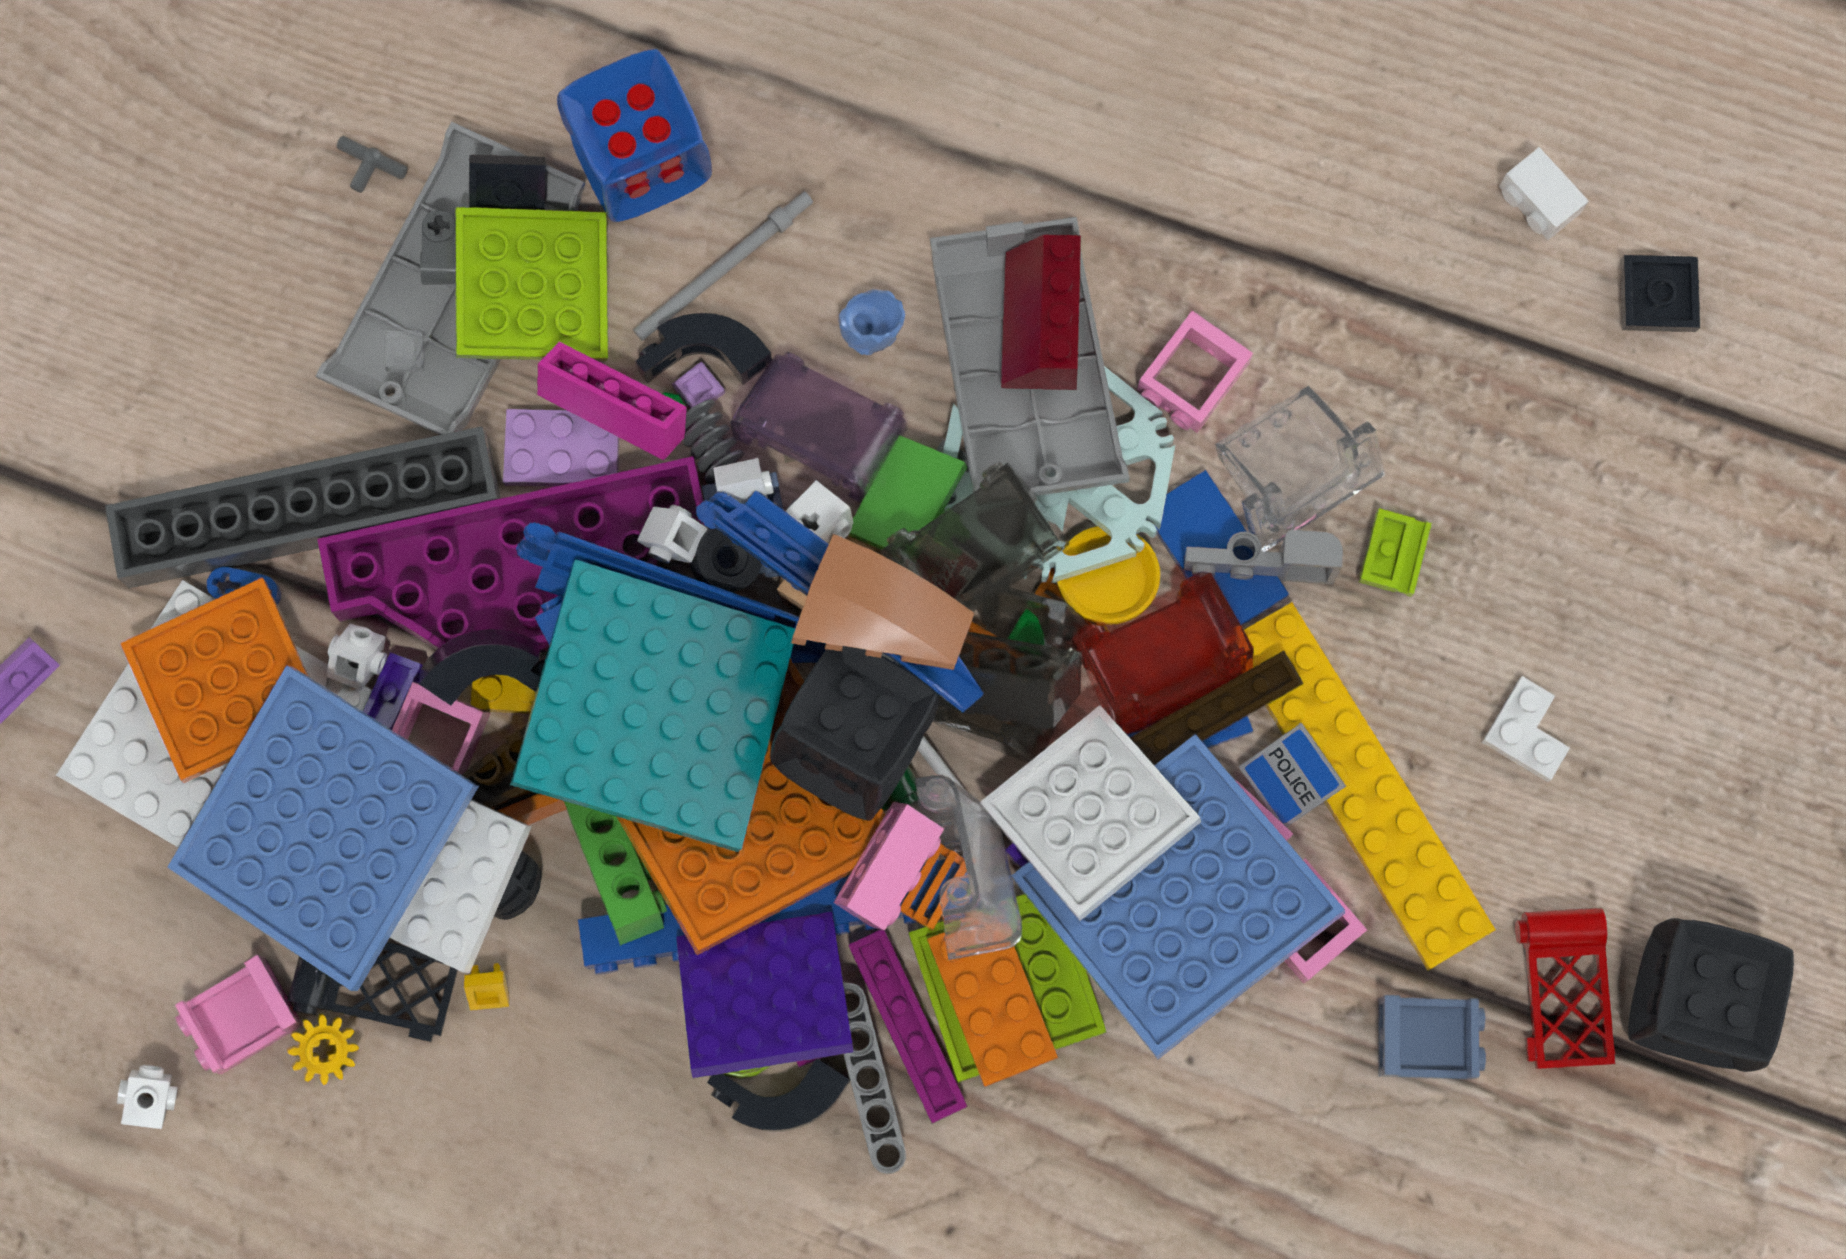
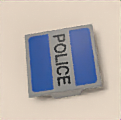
(1292, 776)

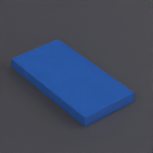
(1203, 518)

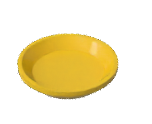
(1113, 591)

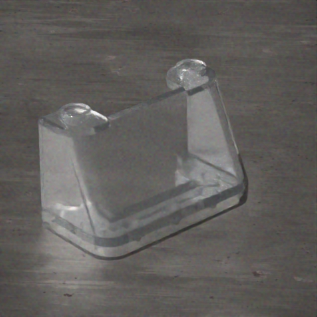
(981, 906)

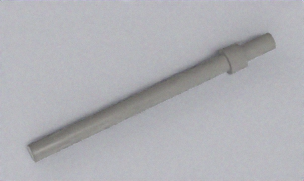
(778, 221)

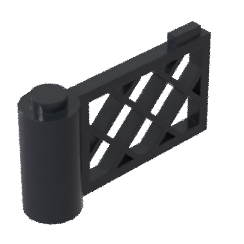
(316, 990)

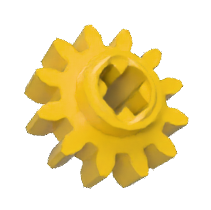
(333, 1059)

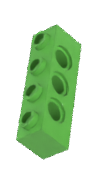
(629, 916)

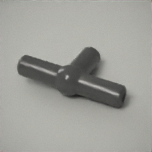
(371, 159)

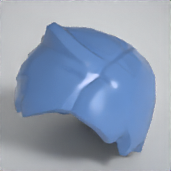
(871, 321)

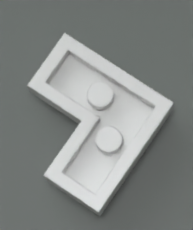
(1517, 735)

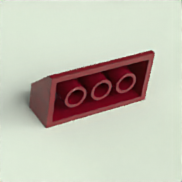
(1042, 314)

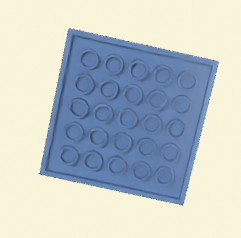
(322, 828)
(1199, 916)

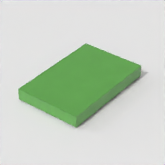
(906, 492)

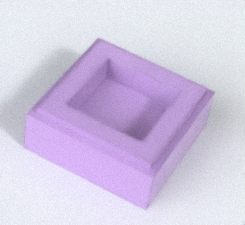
(698, 386)

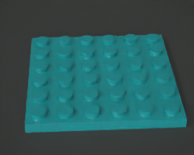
(654, 706)

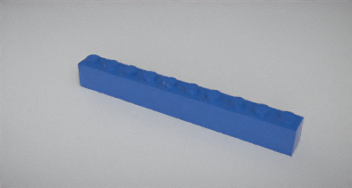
(604, 953)

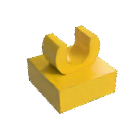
(486, 989)

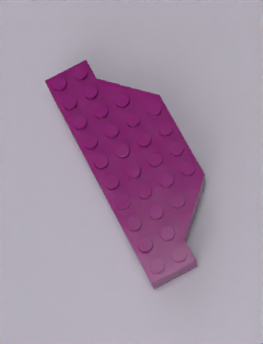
(462, 564)

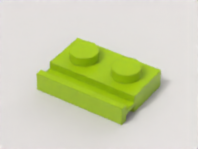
(1395, 552)

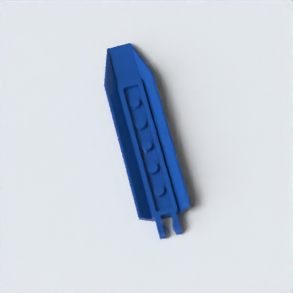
(566, 548)
(795, 556)

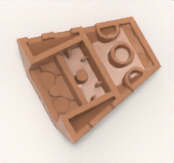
(880, 608)

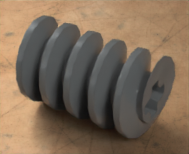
(707, 440)

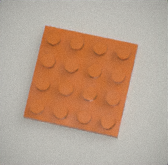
(212, 674)

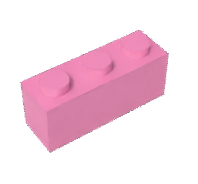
(889, 866)

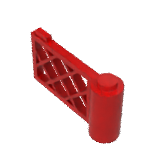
(1565, 935)

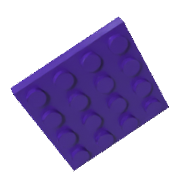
(765, 997)

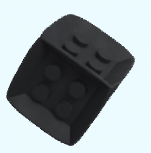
(853, 730)
(1711, 995)

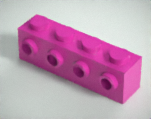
(611, 400)

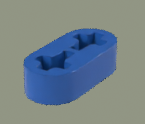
(238, 578)

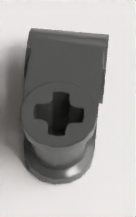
(438, 252)

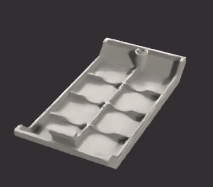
(449, 387)
(1048, 436)

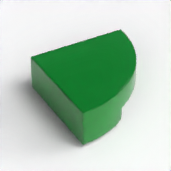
(1028, 629)

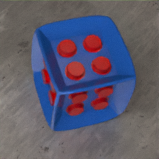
(635, 135)

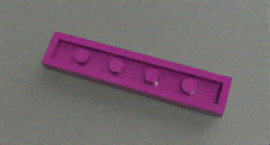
(907, 1026)

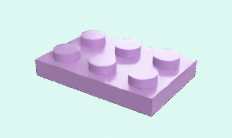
(555, 448)

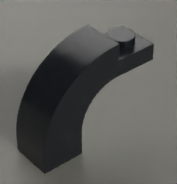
(705, 335)
(481, 655)
(786, 1112)

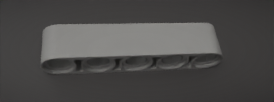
(878, 1096)

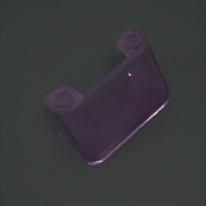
(819, 423)

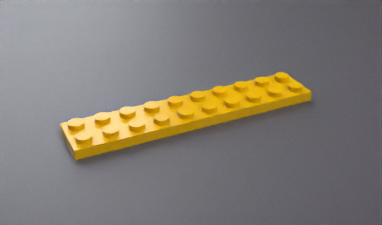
(1376, 805)

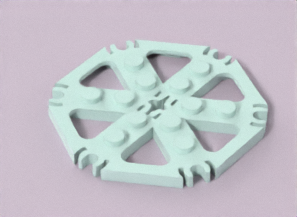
(1102, 504)

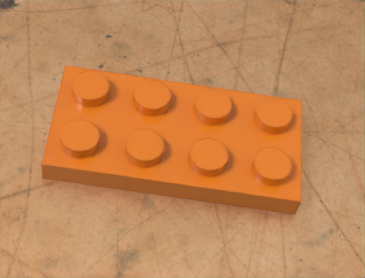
(995, 1011)

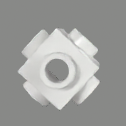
(356, 656)
(142, 1110)

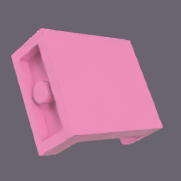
(238, 1017)

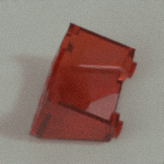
(1165, 656)

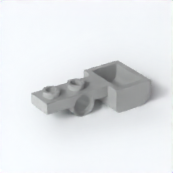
(1302, 558)

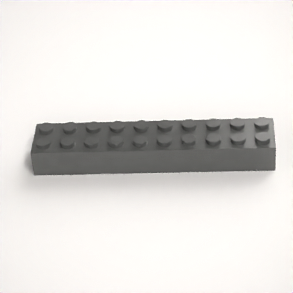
(295, 506)

